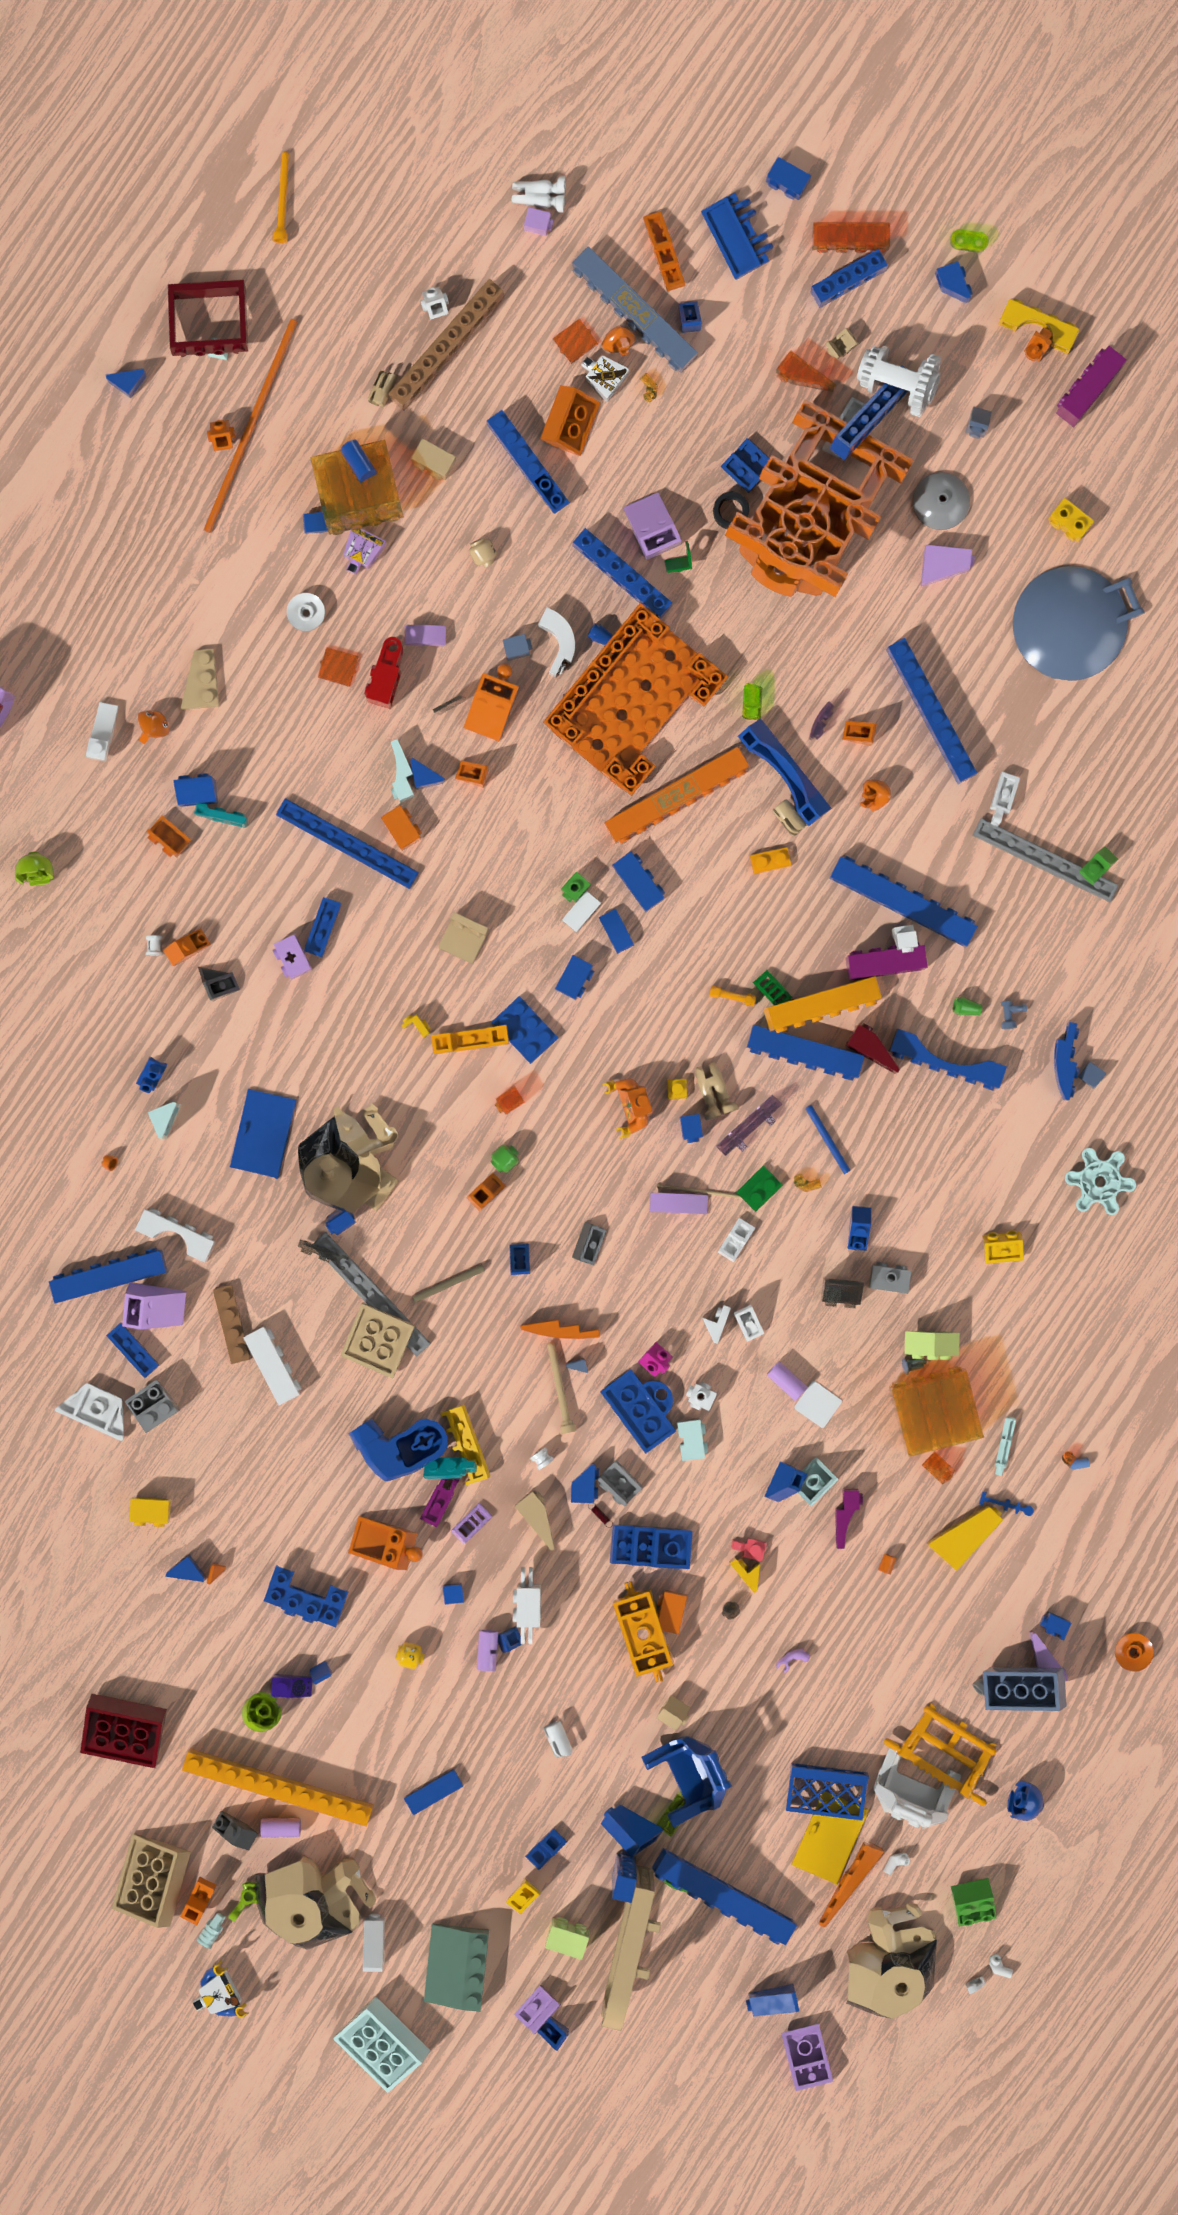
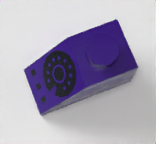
(291, 1686)

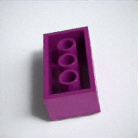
(1088, 389)
(885, 962)

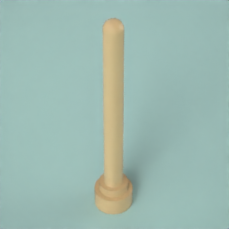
(567, 1424)

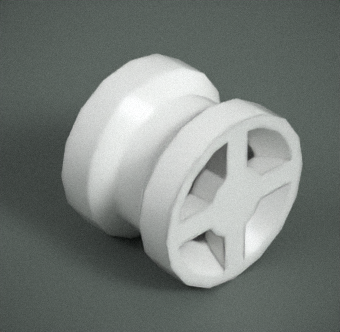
(542, 1458)

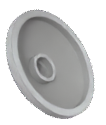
(940, 514)

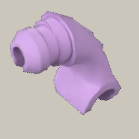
(798, 1654)

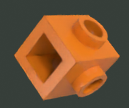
(221, 435)

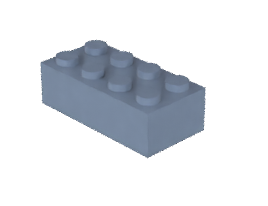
(1024, 1689)

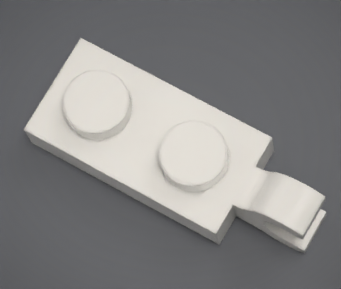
(1003, 796)

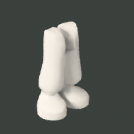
(538, 193)

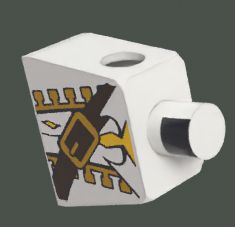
(604, 375)

